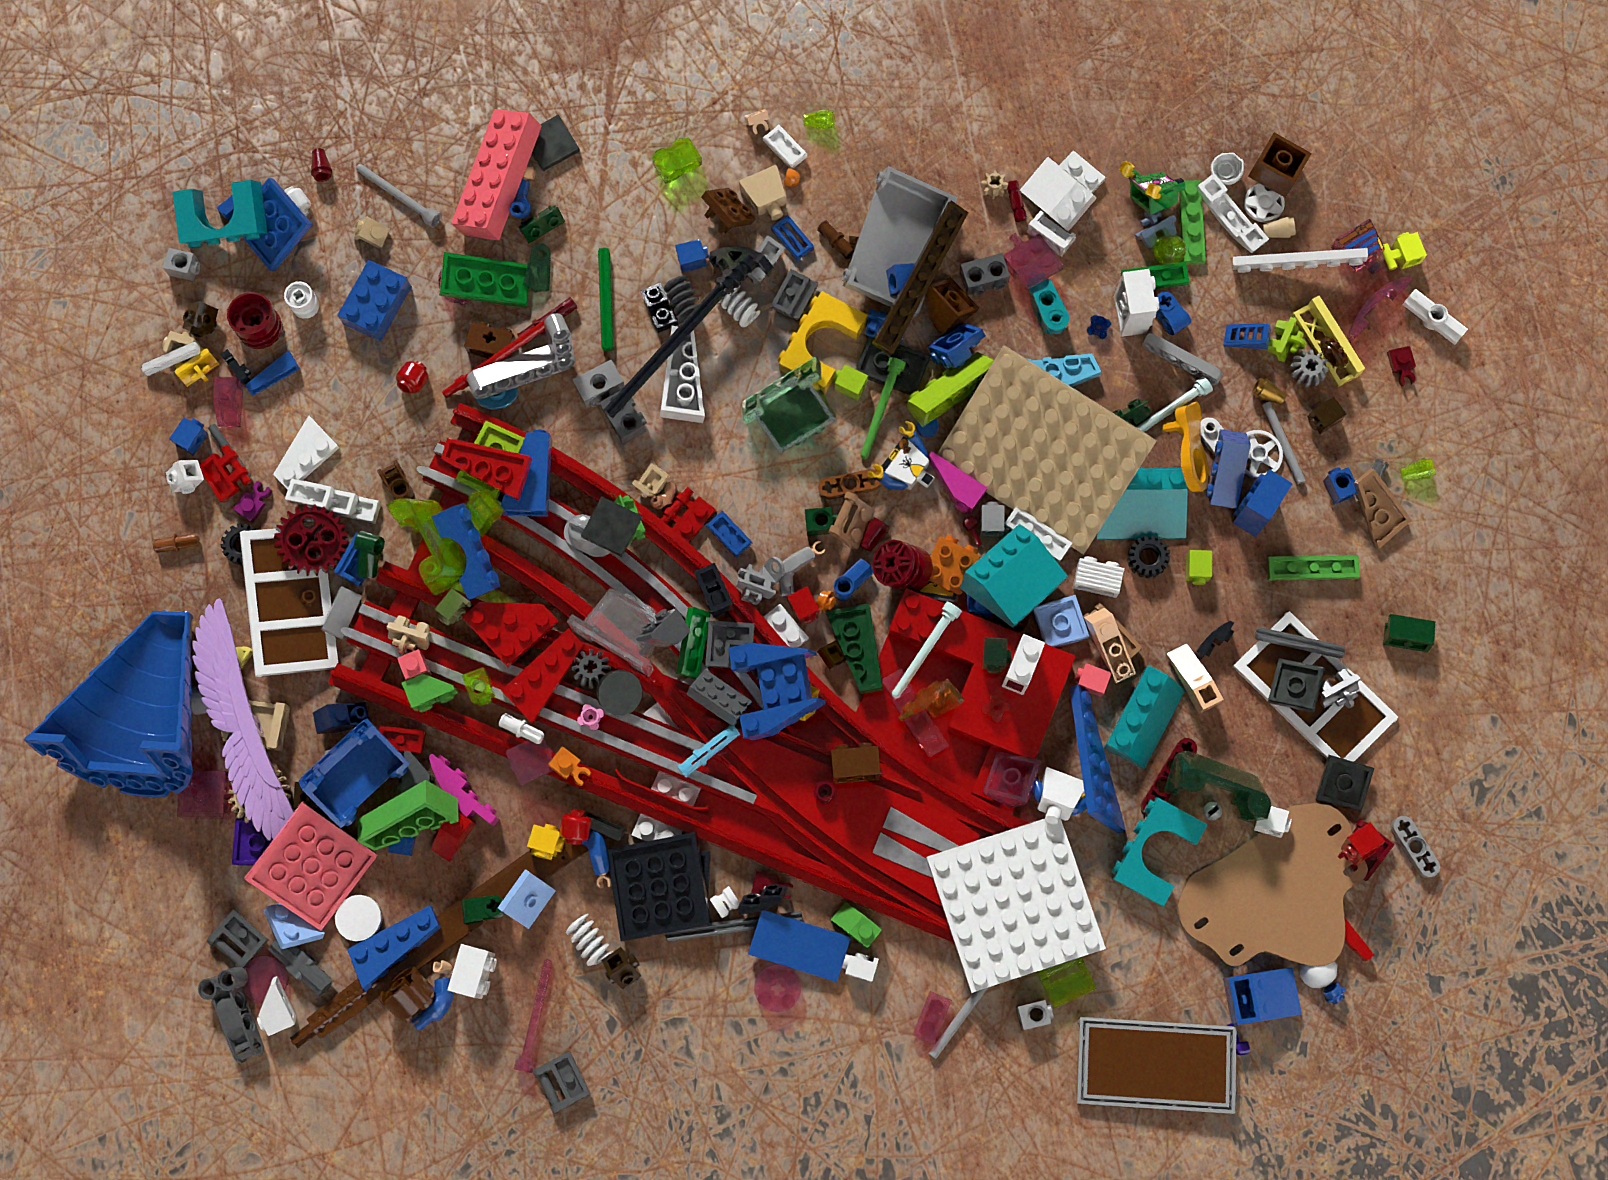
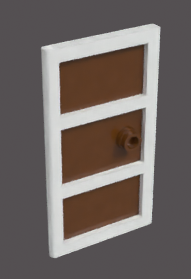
(285, 609)
(1331, 729)

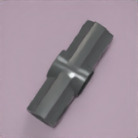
(302, 967)

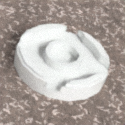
(358, 918)

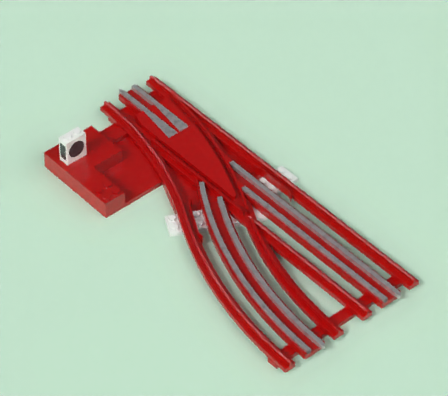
(758, 791)

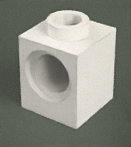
(1275, 824)

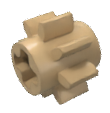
(994, 190)

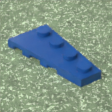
(383, 950)

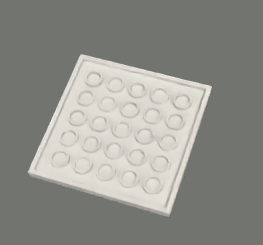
(1015, 903)

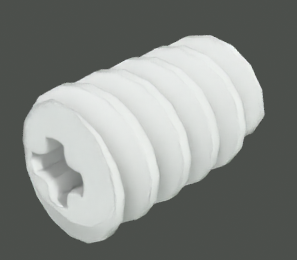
(740, 307)
(588, 940)

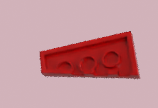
(493, 466)
(537, 682)

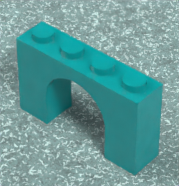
(247, 218)
(1132, 871)

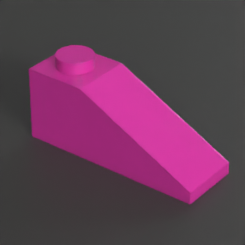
(960, 487)

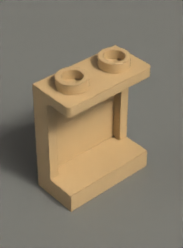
(273, 722)

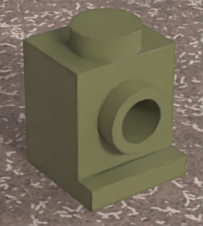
(452, 607)

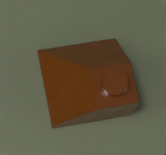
(948, 305)

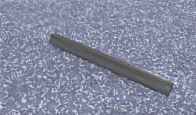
(723, 927)

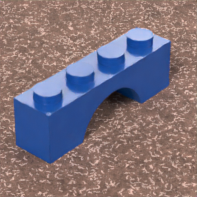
(479, 575)

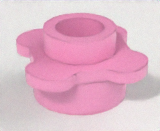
(584, 718)

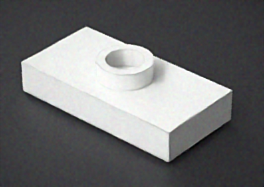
(785, 147)

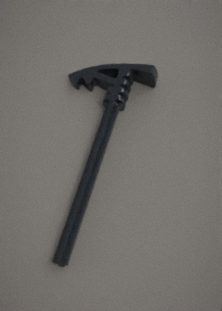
(745, 263)

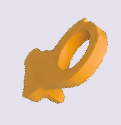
(1193, 457)

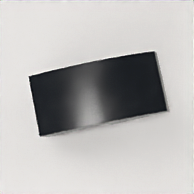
(659, 307)
(1218, 636)
(769, 897)

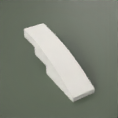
(340, 502)

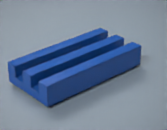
(803, 251)

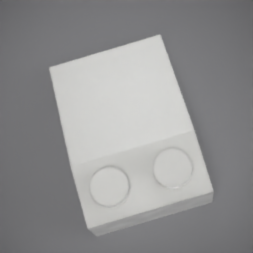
(1058, 194)

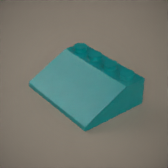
(1150, 506)
(1014, 576)

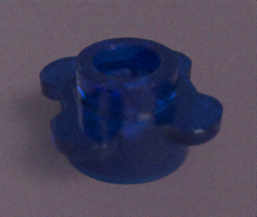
(1101, 321)

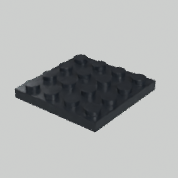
(659, 887)

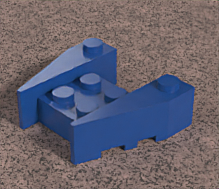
(782, 686)

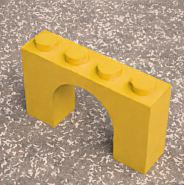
(824, 313)

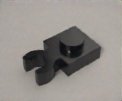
(240, 371)

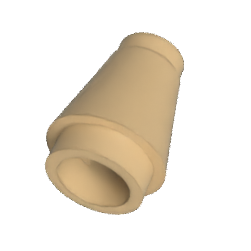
(1280, 228)

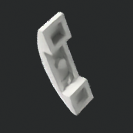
(1229, 214)

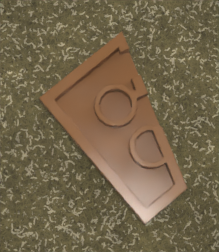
(1380, 507)

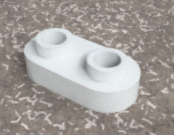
(1210, 437)

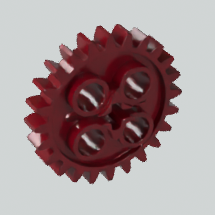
(293, 529)

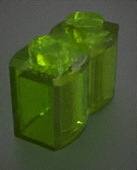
(676, 160)
(483, 510)

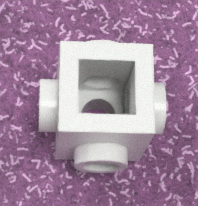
(184, 476)

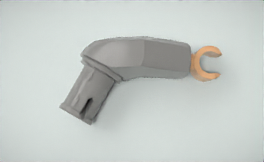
(793, 564)

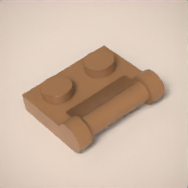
(852, 529)

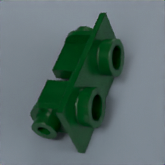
(547, 221)
(1134, 411)

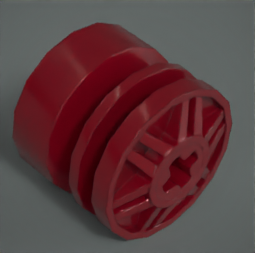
(254, 320)
(902, 566)

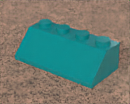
(1145, 717)

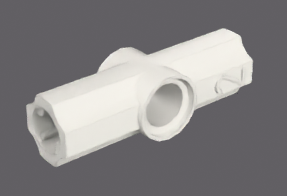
(1424, 307)

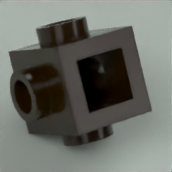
(200, 319)
(621, 968)

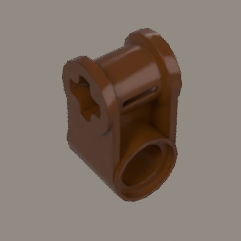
(395, 479)

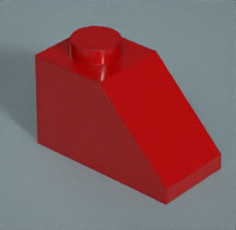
(451, 837)

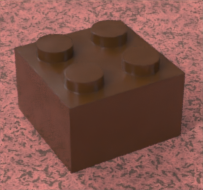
(1279, 165)
(855, 763)

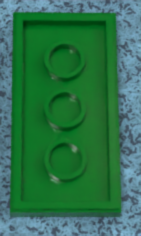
(483, 280)

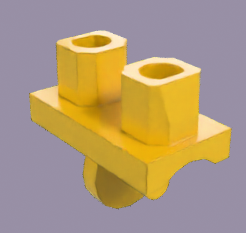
(196, 367)

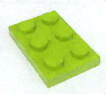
(494, 437)

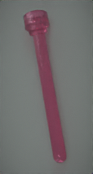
(524, 1062)

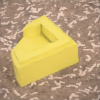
(244, 654)

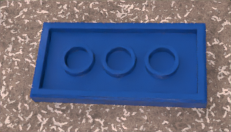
(799, 945)

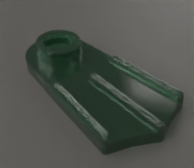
(538, 269)

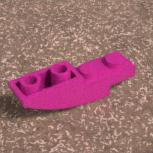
(455, 784)

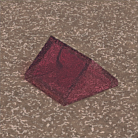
(1011, 779)

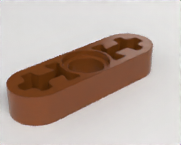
(832, 481)

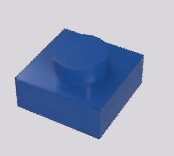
(404, 847)

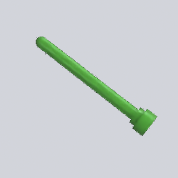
(895, 367)

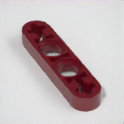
(1164, 773)

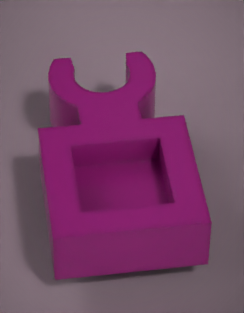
(251, 504)

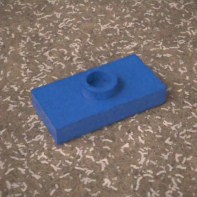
(729, 534)

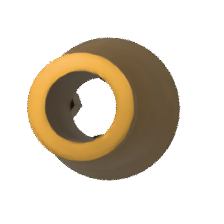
(1268, 391)

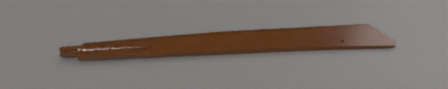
(355, 999)

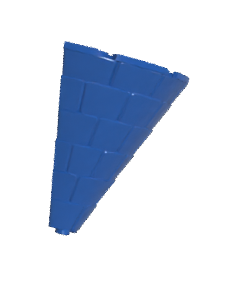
(130, 714)

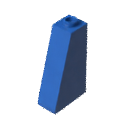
(536, 490)

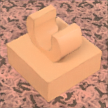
(757, 118)

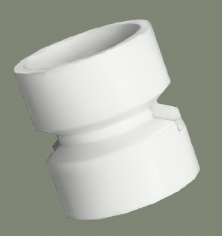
(301, 300)

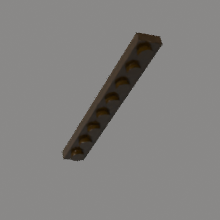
(920, 278)

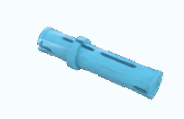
(687, 768)

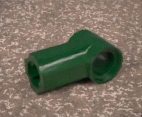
(369, 549)

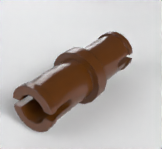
(836, 239)

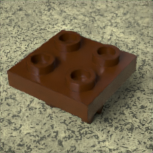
(728, 208)

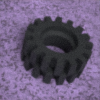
(229, 543)
(1142, 568)

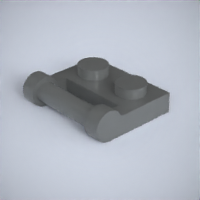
(242, 934)
(569, 1079)

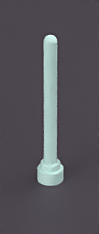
(1201, 387)
(949, 613)

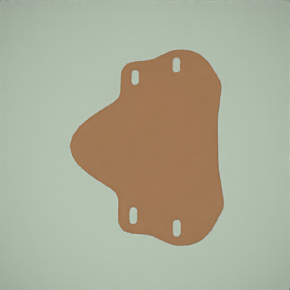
(1277, 893)

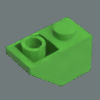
(425, 690)

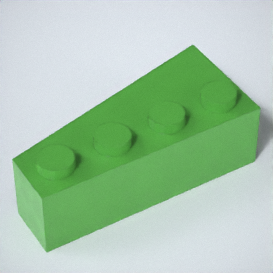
(407, 815)

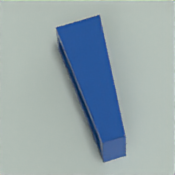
(273, 373)

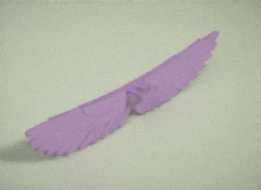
(231, 712)

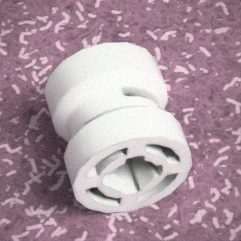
(730, 899)

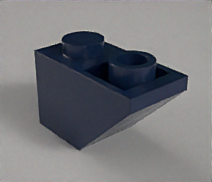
(339, 717)

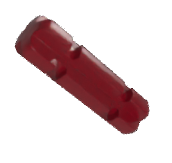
(1016, 201)

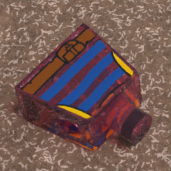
(1362, 237)

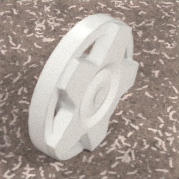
(1264, 203)

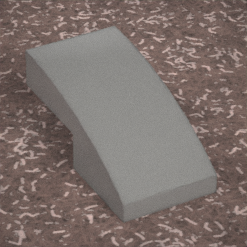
(341, 612)

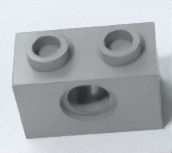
(603, 373)

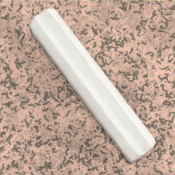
(171, 358)

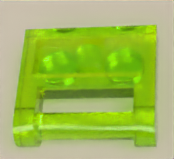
(1069, 986)

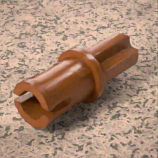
(176, 542)

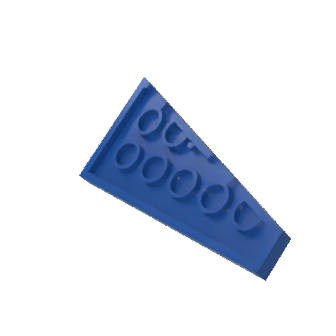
(1096, 776)

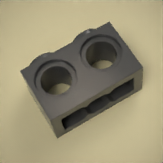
(981, 268)
(622, 417)

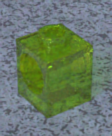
(472, 679)

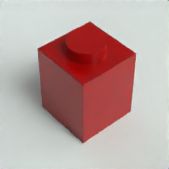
(803, 606)

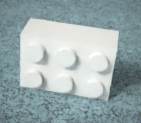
(1135, 302)

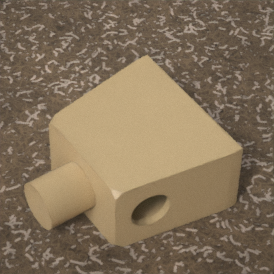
(764, 192)

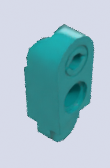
(1046, 291)

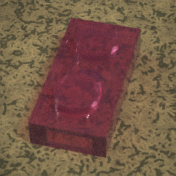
(931, 1017)

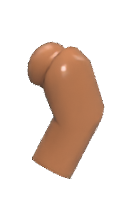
(664, 499)

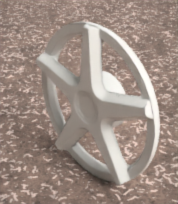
(1259, 453)

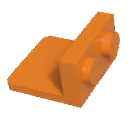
(951, 562)

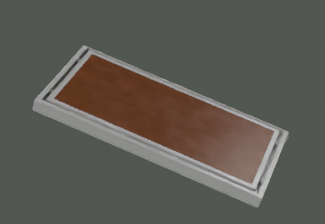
(1156, 1065)

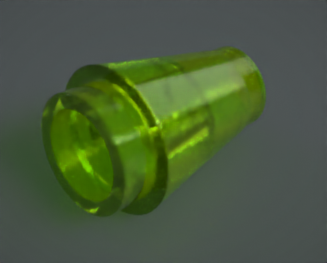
(820, 119)
(1418, 470)

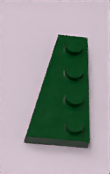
(857, 640)

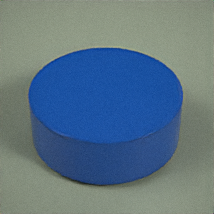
(928, 430)

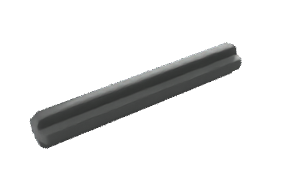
(1299, 642)

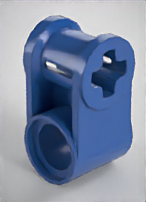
(1172, 315)

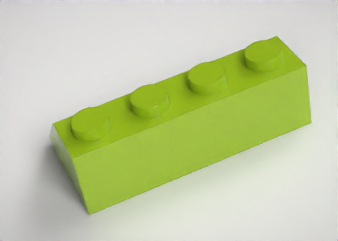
(948, 390)

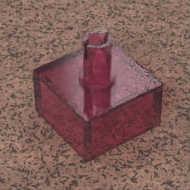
(206, 797)

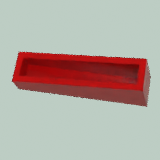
(1356, 943)

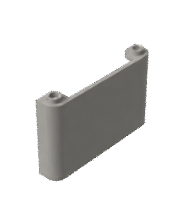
(893, 232)

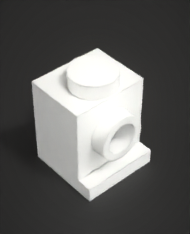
(860, 967)

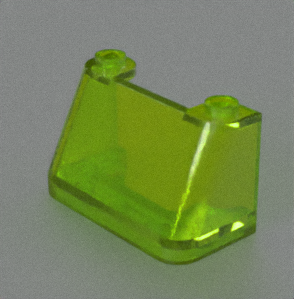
(448, 559)

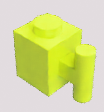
(1406, 250)

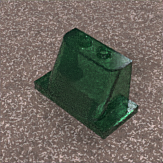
(791, 407)

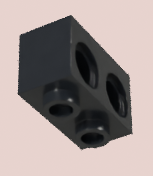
(714, 590)

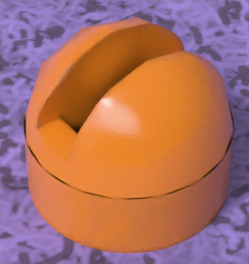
(792, 178)

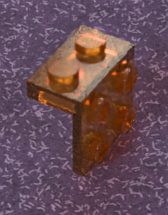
(936, 699)

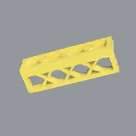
(1330, 328)

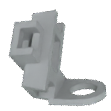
(765, 580)

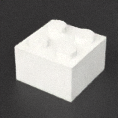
(472, 972)

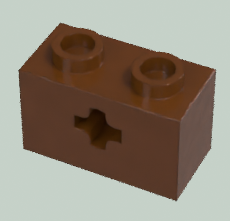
(482, 332)

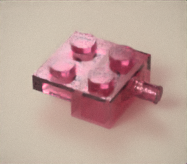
(1031, 260)

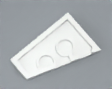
(306, 453)

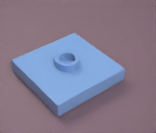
(1061, 622)
(526, 899)

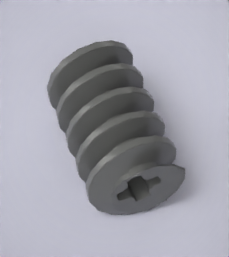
(681, 297)

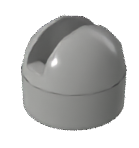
(1209, 806)

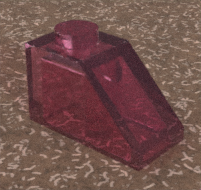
(228, 401)

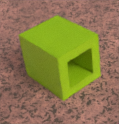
(850, 382)
(1198, 566)

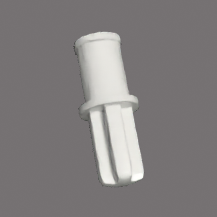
(521, 728)

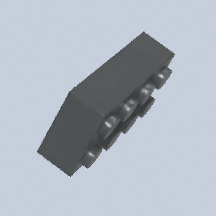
(719, 697)

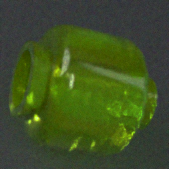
(1169, 249)

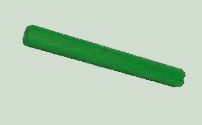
(605, 299)

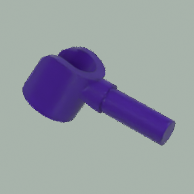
(1242, 1048)

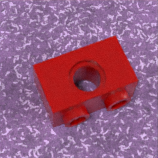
(1362, 844)

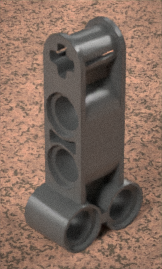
(233, 1012)

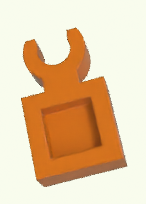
(566, 764)

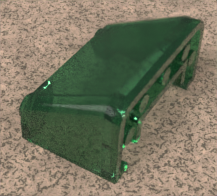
(1193, 771)

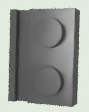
(794, 295)

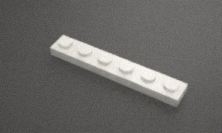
(1308, 259)

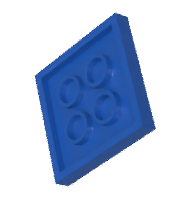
(284, 226)

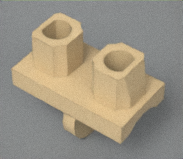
(407, 637)

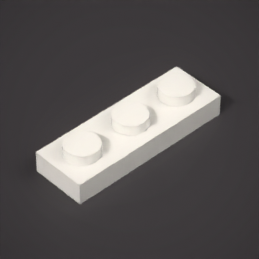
(1054, 542)

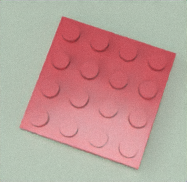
(310, 866)

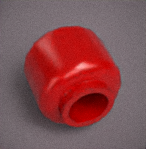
(412, 377)
(575, 827)

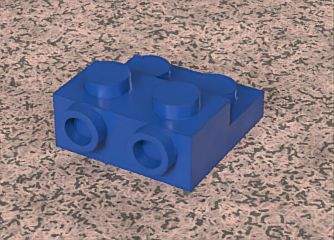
(954, 346)

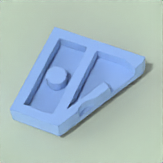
(290, 928)

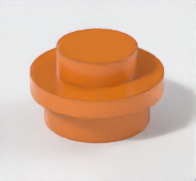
(826, 600)

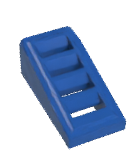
(1255, 343)

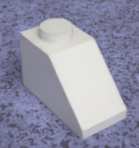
(276, 1010)

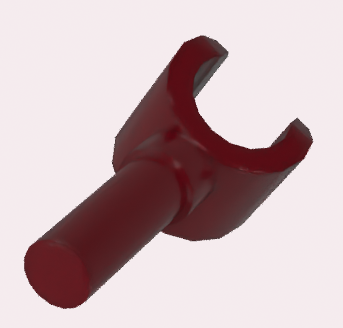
(969, 524)

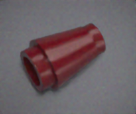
(320, 165)
(874, 534)

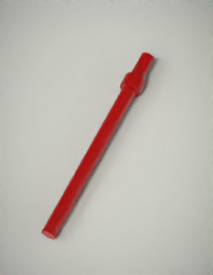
(461, 382)

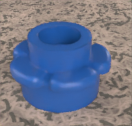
(1334, 993)

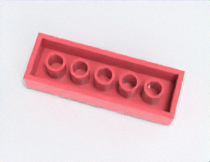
(496, 174)

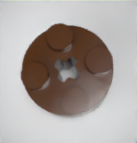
(407, 995)

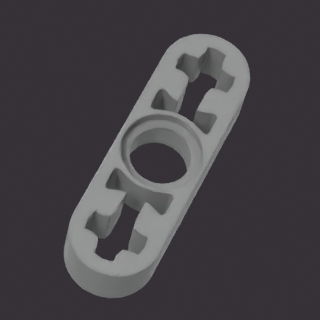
(1418, 865)

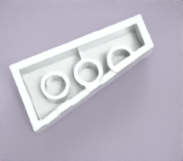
(682, 386)

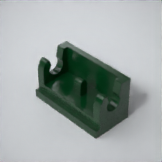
(1409, 633)

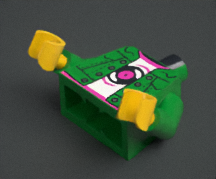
(1152, 191)

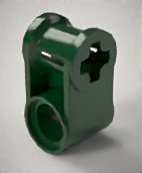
(479, 909)

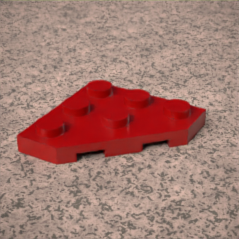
(510, 627)

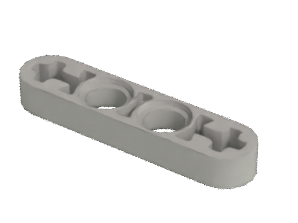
(1182, 358)

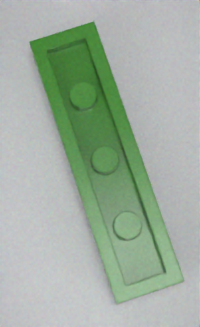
(1192, 223)
(1313, 567)

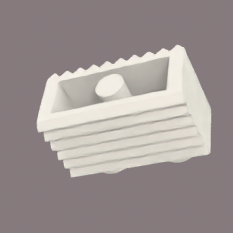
(1098, 577)

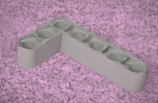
(527, 366)

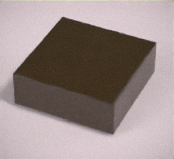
(832, 655)

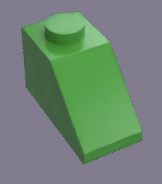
(856, 925)

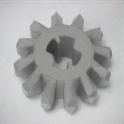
(1305, 375)

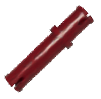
(564, 309)

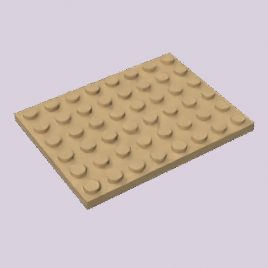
(1046, 448)

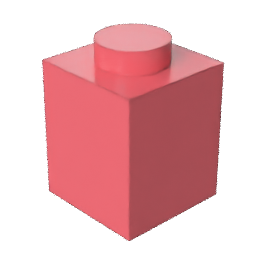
(414, 664)
(1093, 679)

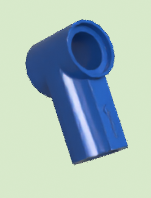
(853, 578)

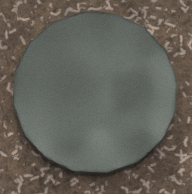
(619, 692)

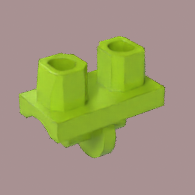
(1290, 339)

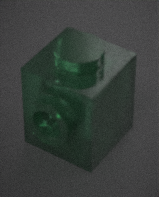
(995, 655)

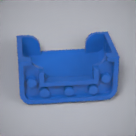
(352, 772)

